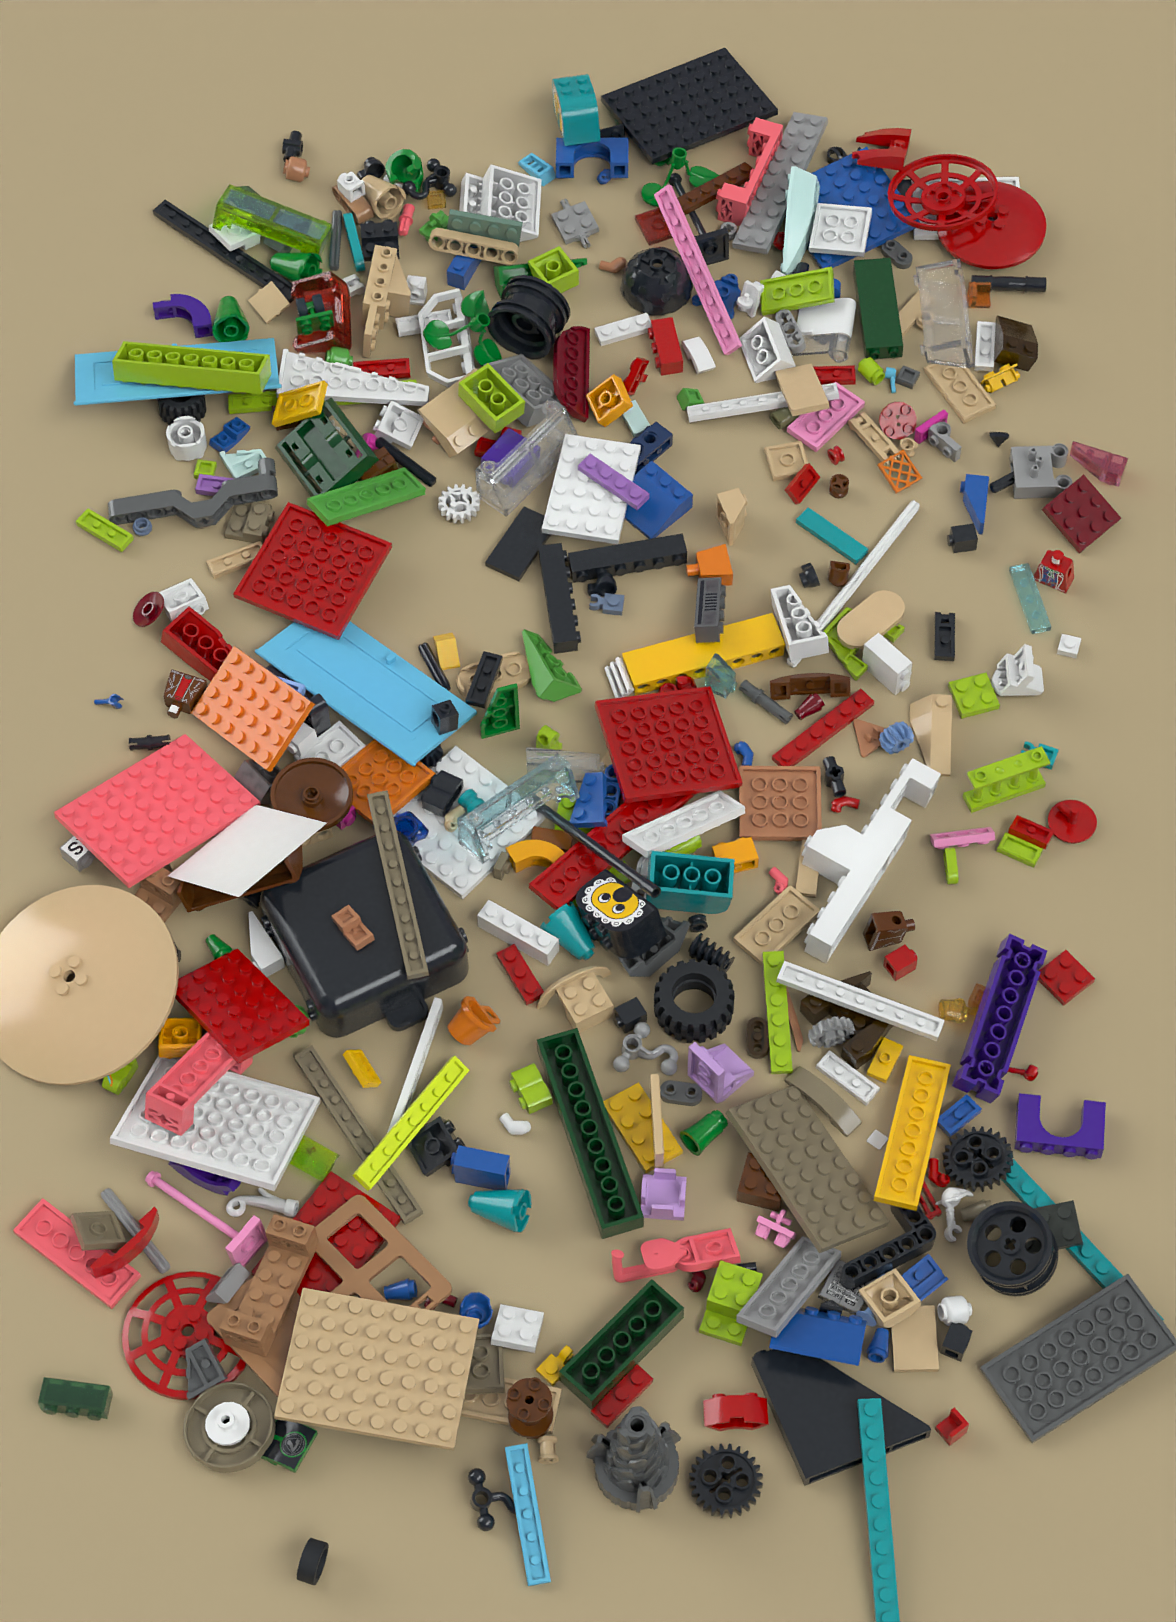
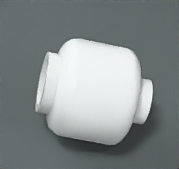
(954, 1310)

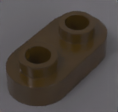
(757, 1039)

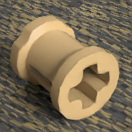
(547, 1449)

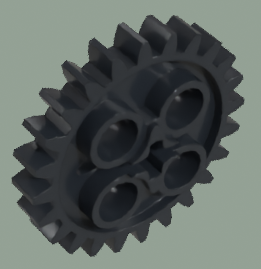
(978, 1159)
(712, 1465)

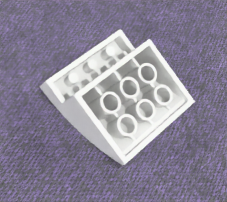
(505, 196)

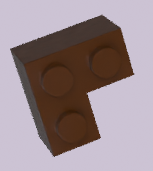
(756, 1187)

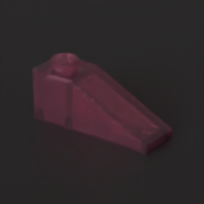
(1102, 464)

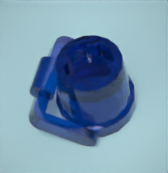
(410, 826)

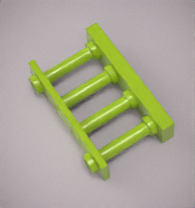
(1006, 779)

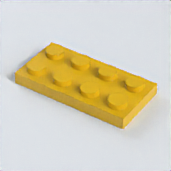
(633, 1119)

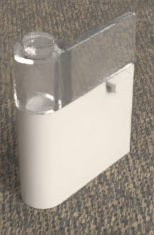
(827, 328)

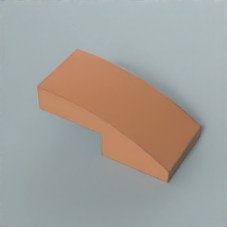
(352, 927)

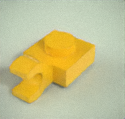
(552, 1365)

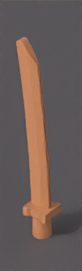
(794, 1024)

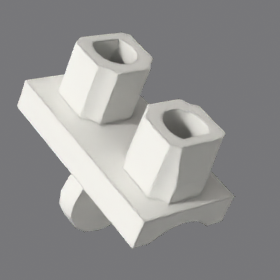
(750, 297)

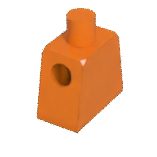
(712, 564)

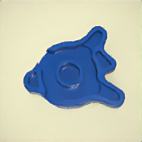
(728, 291)

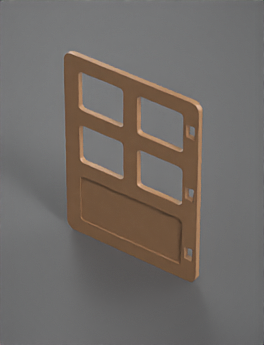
(355, 1282)

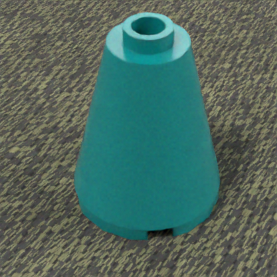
(571, 931)
(503, 1207)

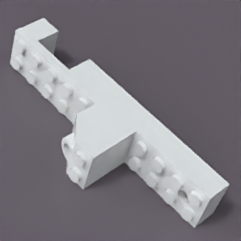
(860, 859)

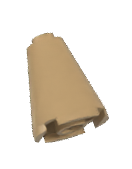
(384, 197)

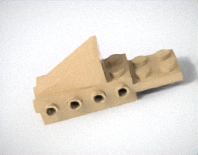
(384, 295)

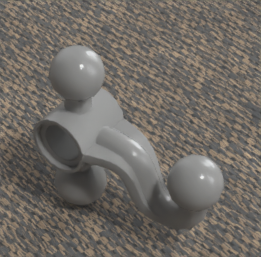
(642, 1030)

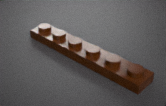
(707, 192)

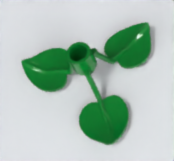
(698, 175)
(473, 306)

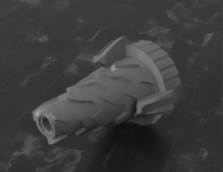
(636, 1461)

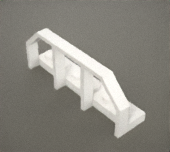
(464, 350)

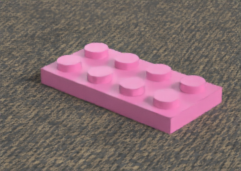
(820, 426)

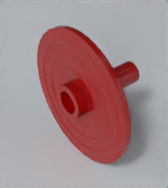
(1072, 821)

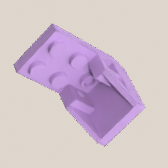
(717, 1070)

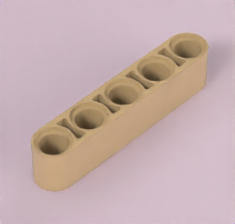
(466, 240)

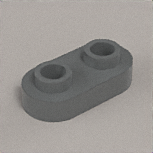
(895, 251)
(680, 1094)

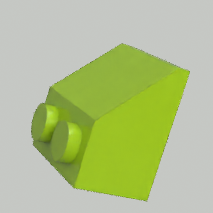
(555, 269)

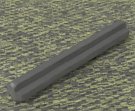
(335, 240)

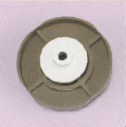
(229, 1427)

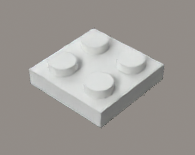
(517, 1328)

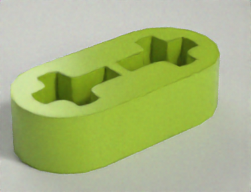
(950, 864)

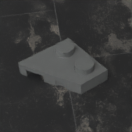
(202, 1368)

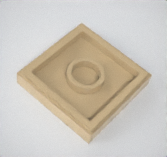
(785, 460)

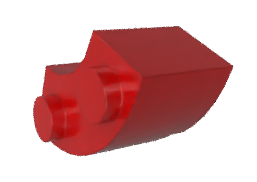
(735, 1412)

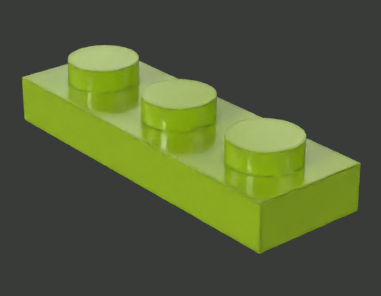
(104, 530)

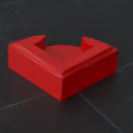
(685, 682)

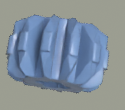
(896, 737)

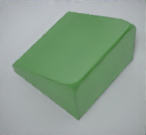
(689, 397)

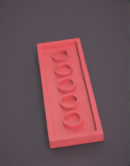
(55, 1239)

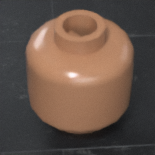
(296, 169)

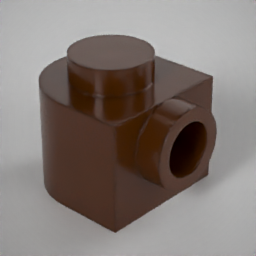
(835, 575)

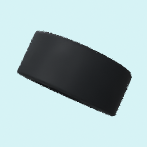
(312, 1561)

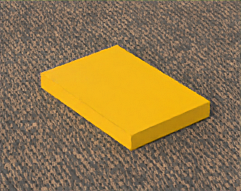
(299, 403)

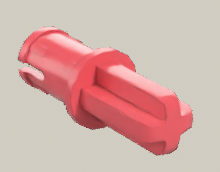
(406, 219)

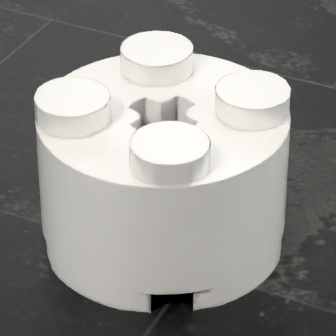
(186, 439)

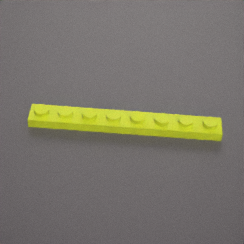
(410, 1123)

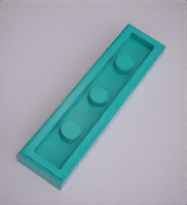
(832, 535)

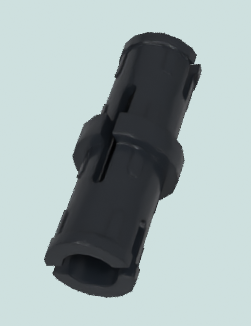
(149, 742)

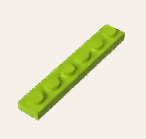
(777, 1014)

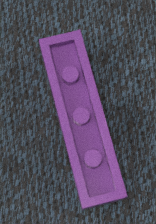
(613, 481)

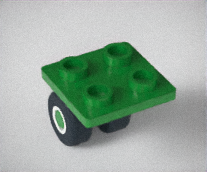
(320, 320)

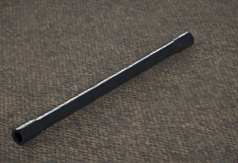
(644, 884)

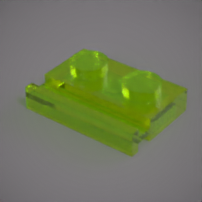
(313, 1158)

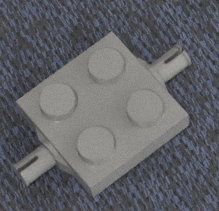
(575, 223)

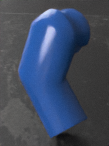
(604, 176)

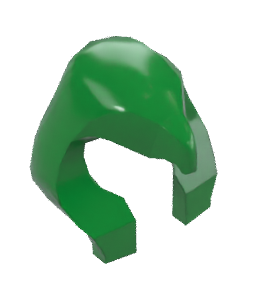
(405, 166)

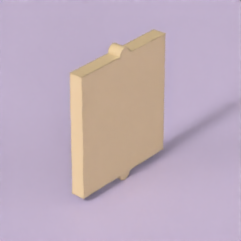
(269, 302)

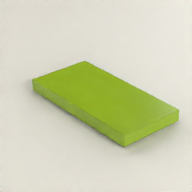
(797, 291)

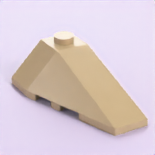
(933, 727)

